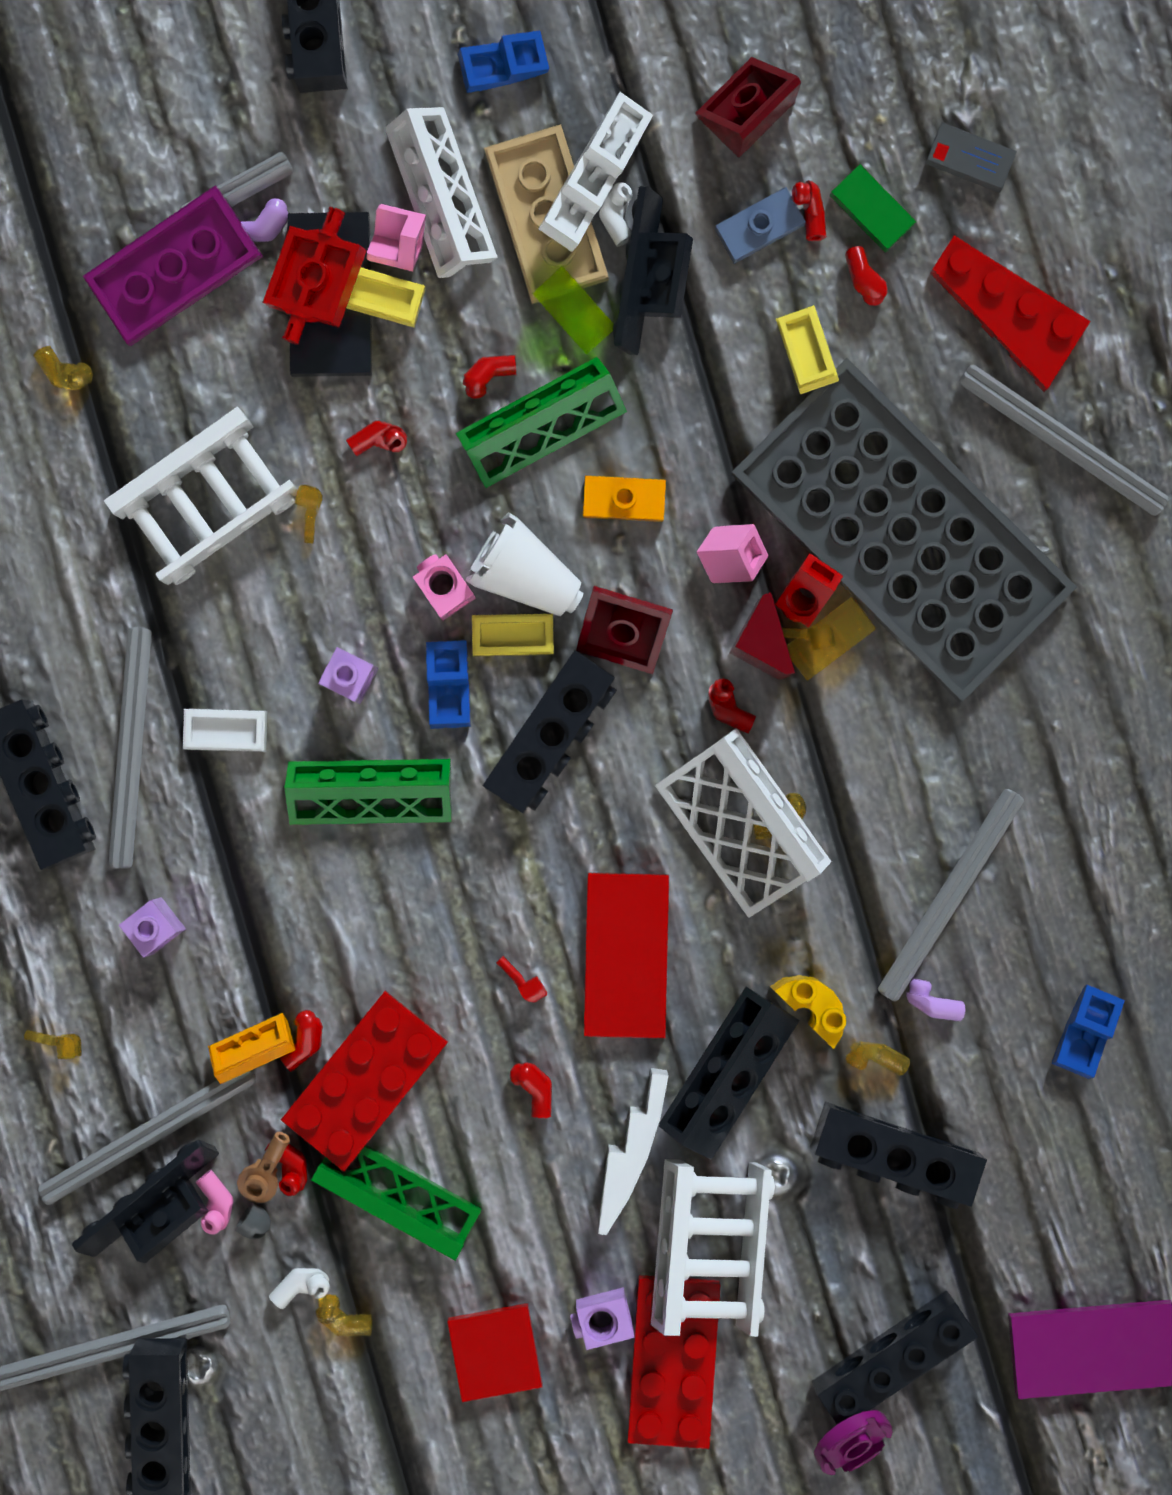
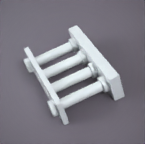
(166, 479)
(678, 1226)

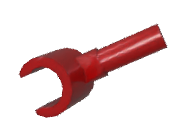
(530, 990)

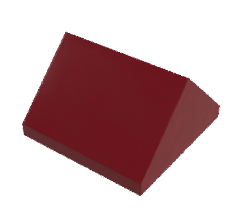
(749, 104)
(623, 630)
(763, 641)

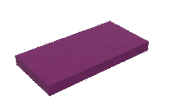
(172, 266)
(1091, 1349)

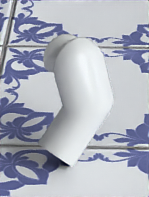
(613, 212)
(303, 1281)

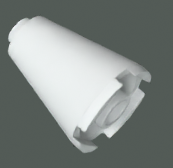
(525, 570)

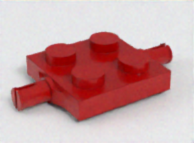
(314, 276)

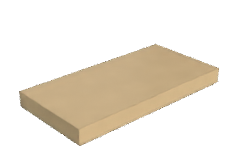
(527, 181)

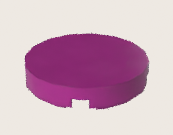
(853, 1442)

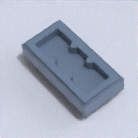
(760, 225)

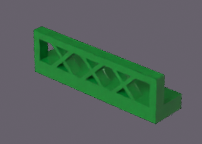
(540, 409)
(368, 784)
(398, 1212)

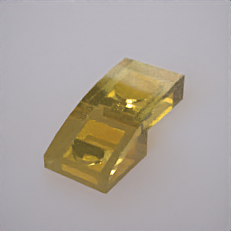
(849, 628)

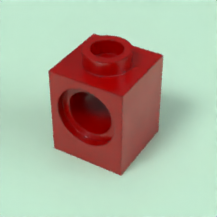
(818, 579)

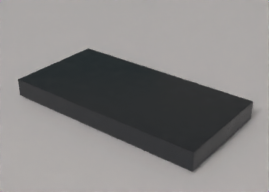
(327, 348)

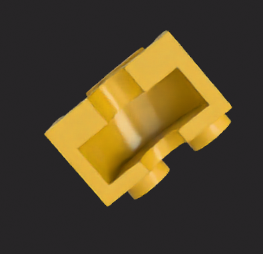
(825, 1007)

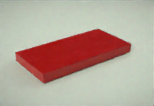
(626, 955)

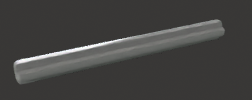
(1064, 440)
(130, 748)
(951, 895)
(142, 1137)
(110, 1347)

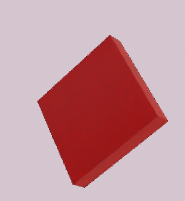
(495, 1352)

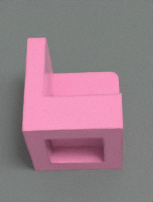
(397, 237)
(732, 553)

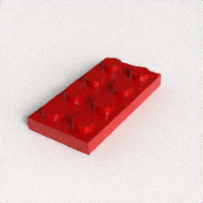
(364, 1080)
(673, 1373)

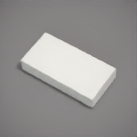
(225, 730)

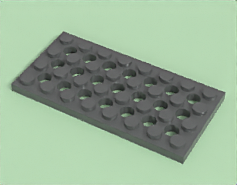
(960, 500)

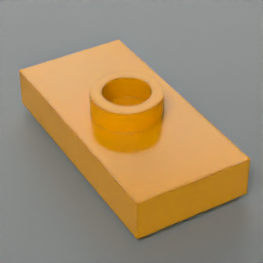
(624, 498)
(251, 1048)

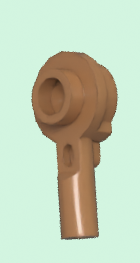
(259, 1180)

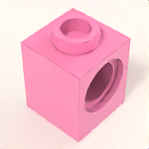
(453, 601)

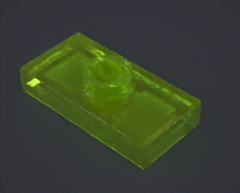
(573, 310)

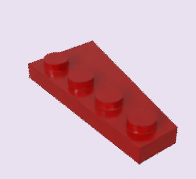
(1019, 315)

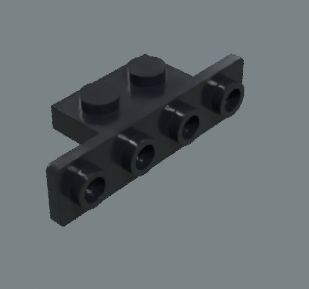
(653, 272)
(155, 1211)

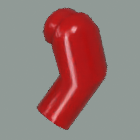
(814, 213)
(865, 278)
(484, 370)
(380, 435)
(725, 707)
(307, 1039)
(536, 1084)
(293, 1171)

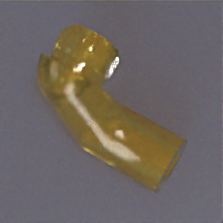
(878, 1053)
(339, 1322)

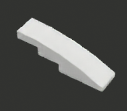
(596, 172)
(627, 1162)

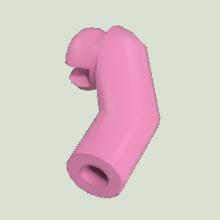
(218, 1204)

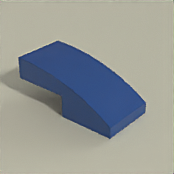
(503, 63)
(448, 684)
(1087, 1031)

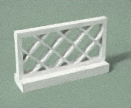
(773, 811)

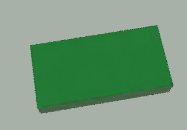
(872, 208)

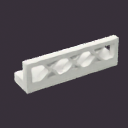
(433, 190)

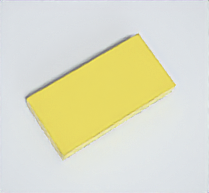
(386, 297)
(807, 349)
(512, 635)

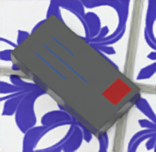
(970, 157)

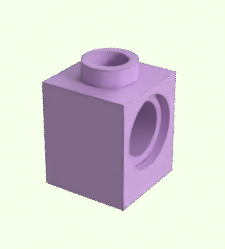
(348, 675)
(152, 927)
(612, 1302)

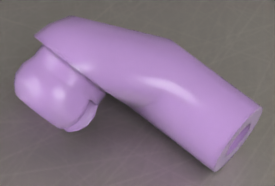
(269, 221)
(932, 1006)

